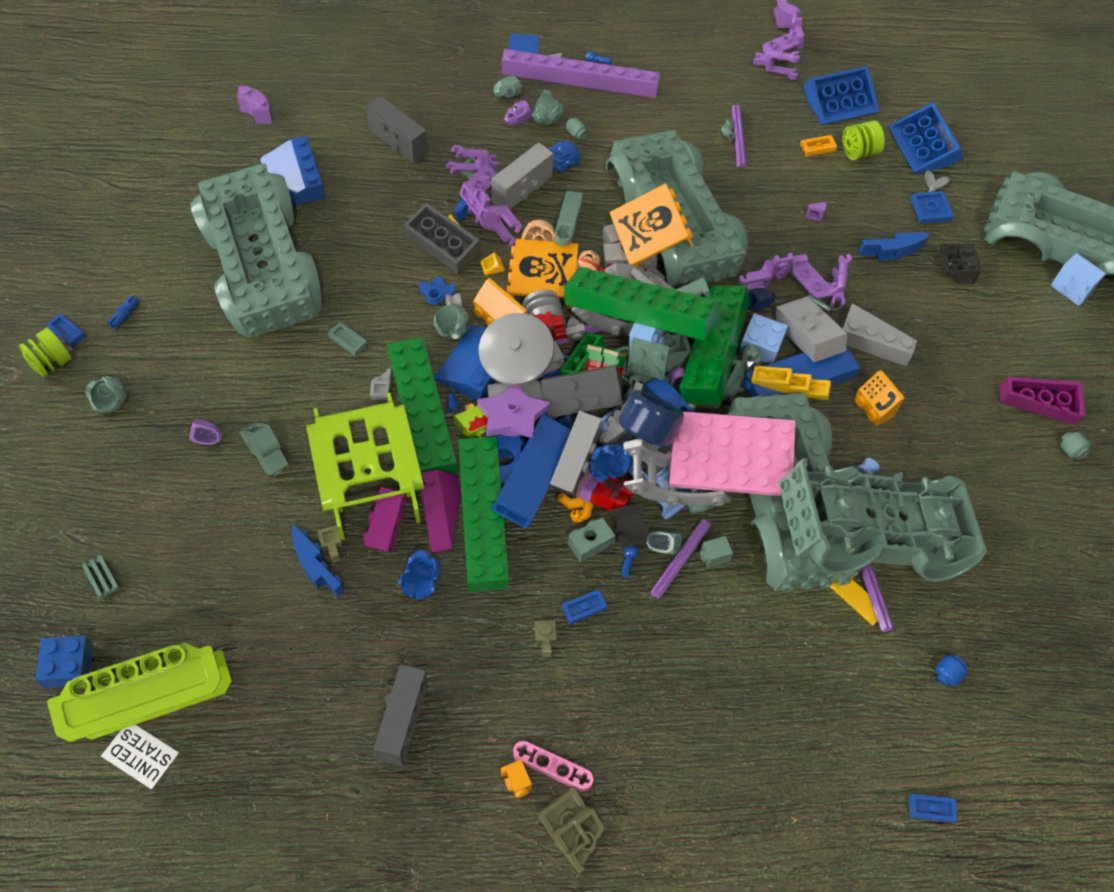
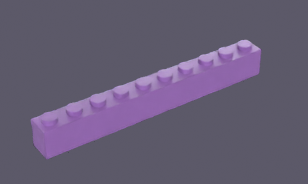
(580, 73)

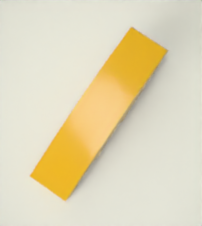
(788, 382)

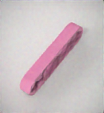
(551, 769)

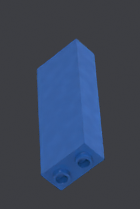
(834, 369)
(532, 473)

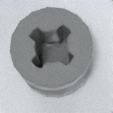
(455, 299)

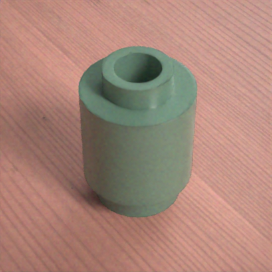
(577, 129)

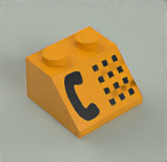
(879, 398)

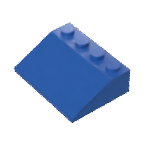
(841, 95)
(926, 140)
(298, 167)
(464, 369)

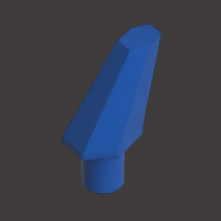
(452, 403)

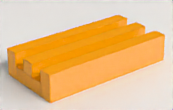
(818, 147)

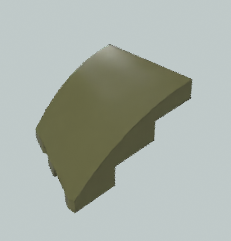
(572, 827)

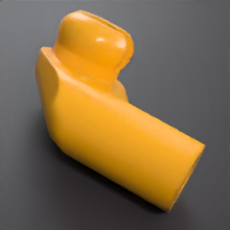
(569, 503)
(581, 515)

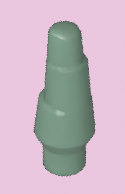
(819, 303)

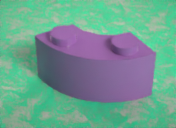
(255, 104)

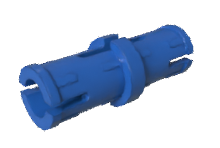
(123, 312)

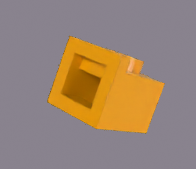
(517, 779)

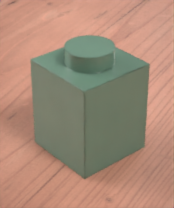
(716, 552)

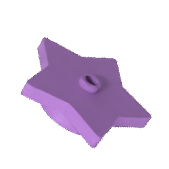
(512, 413)

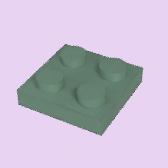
(648, 358)

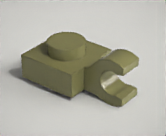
(330, 540)
(545, 634)

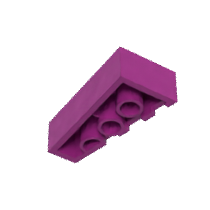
(1045, 397)

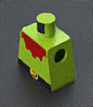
(471, 421)

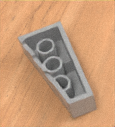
(877, 337)

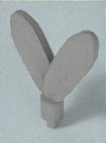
(934, 185)

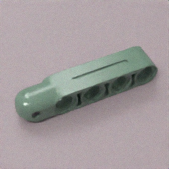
(568, 218)

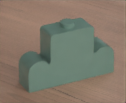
(265, 447)

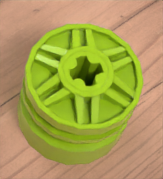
(863, 140)
(45, 352)

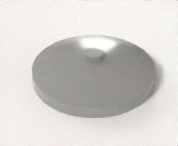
(516, 349)

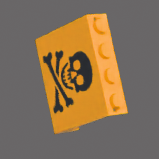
(650, 224)
(541, 267)

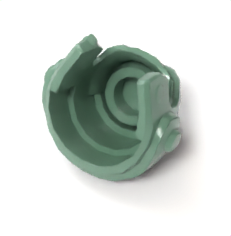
(547, 109)

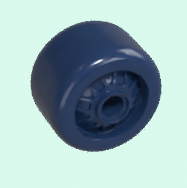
(651, 418)

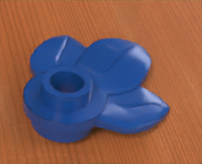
(436, 289)

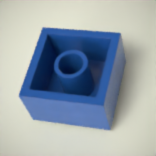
(63, 660)

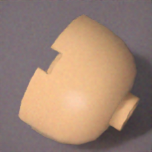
(539, 230)

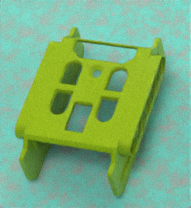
(363, 455)
(170, 685)

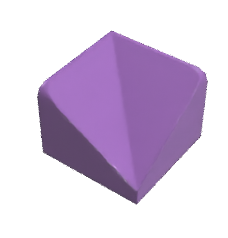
(816, 211)

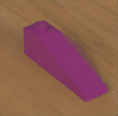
(441, 505)

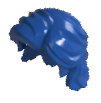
(565, 154)
(610, 461)
(420, 575)

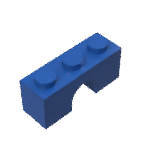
(509, 448)

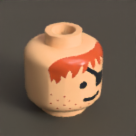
(588, 259)

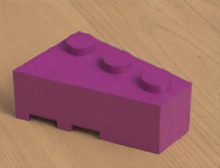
(385, 521)

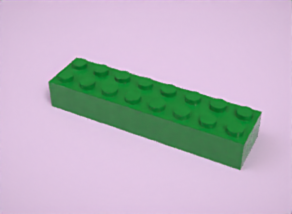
(642, 303)
(713, 358)
(422, 405)
(482, 527)

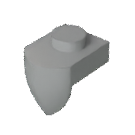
(574, 329)

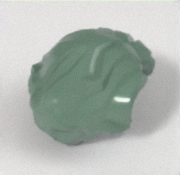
(451, 321)
(106, 394)

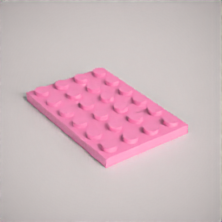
(732, 453)

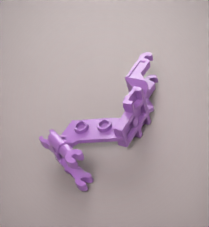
(786, 17)
(474, 192)
(804, 274)

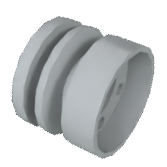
(543, 301)

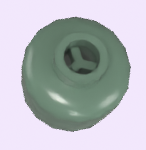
(1075, 445)

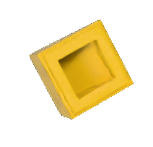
(492, 264)

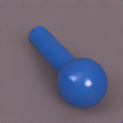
(591, 56)
(630, 553)

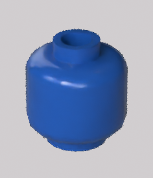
(951, 670)

